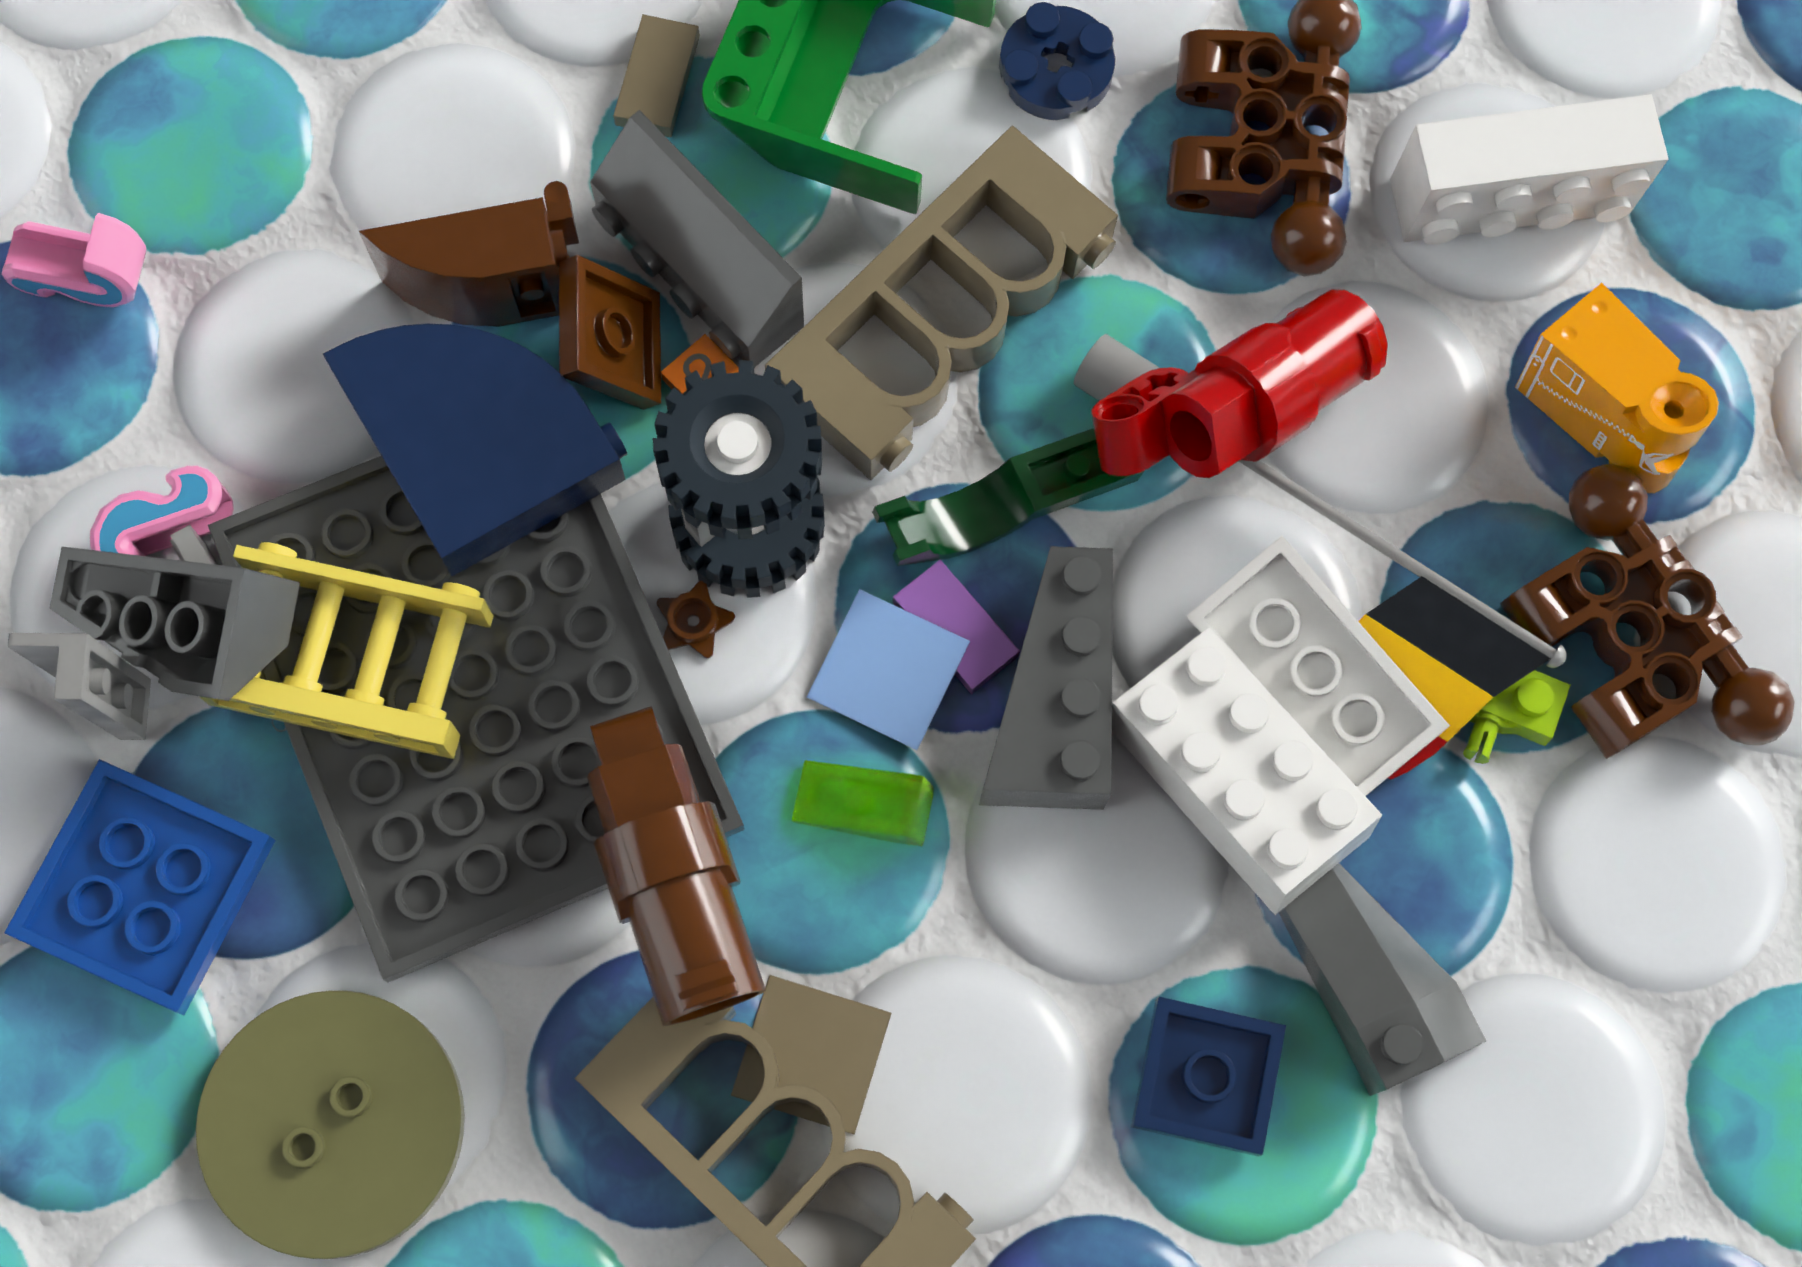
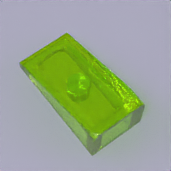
(864, 802)

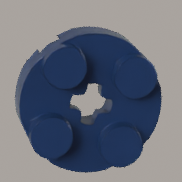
(1064, 31)

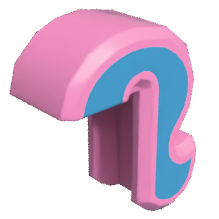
(83, 266)
(144, 520)

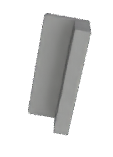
(90, 680)

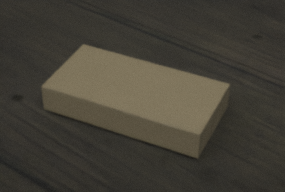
(657, 72)

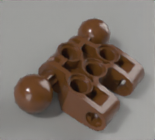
(1209, 169)
(1611, 505)

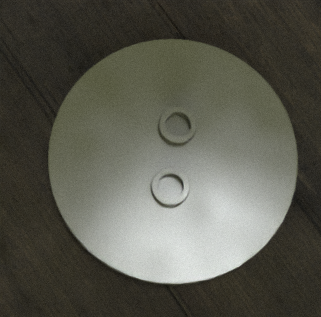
(330, 1125)

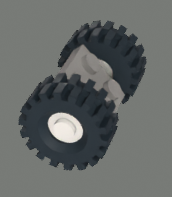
(742, 477)

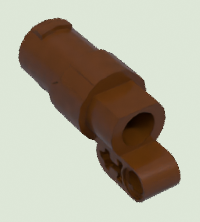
(670, 872)

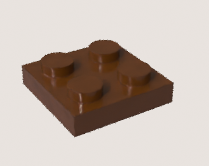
(609, 332)

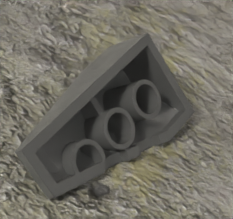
(181, 620)
(1378, 984)

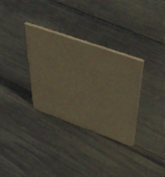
(818, 1045)

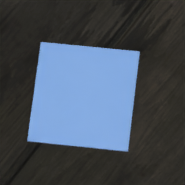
(888, 669)

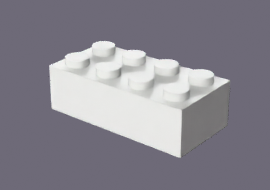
(1527, 169)
(1243, 770)

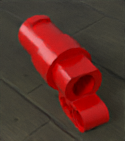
(1245, 393)

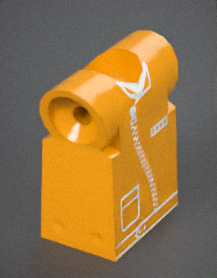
(1618, 389)

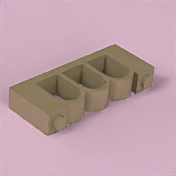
(1031, 196)
(651, 1056)

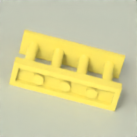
(362, 709)

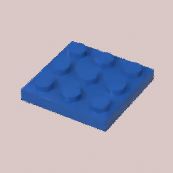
(140, 887)

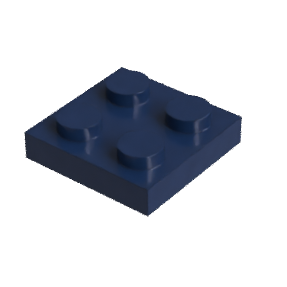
(1208, 1076)

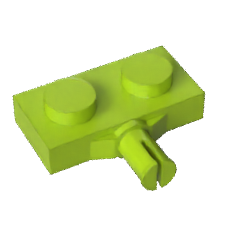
(1524, 709)

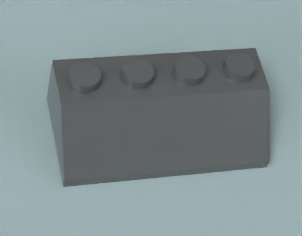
(696, 244)

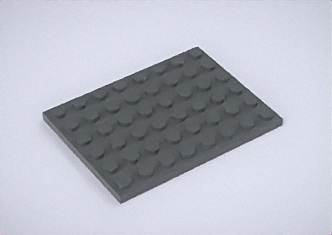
(510, 825)

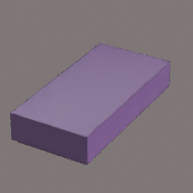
(948, 604)

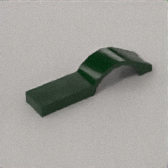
(999, 502)

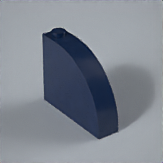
(475, 433)

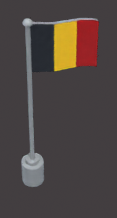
(1431, 629)

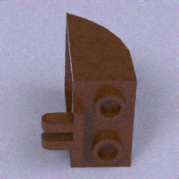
(480, 263)

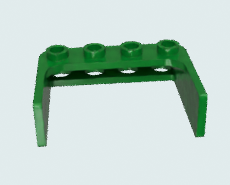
(784, 76)

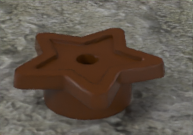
(698, 604)

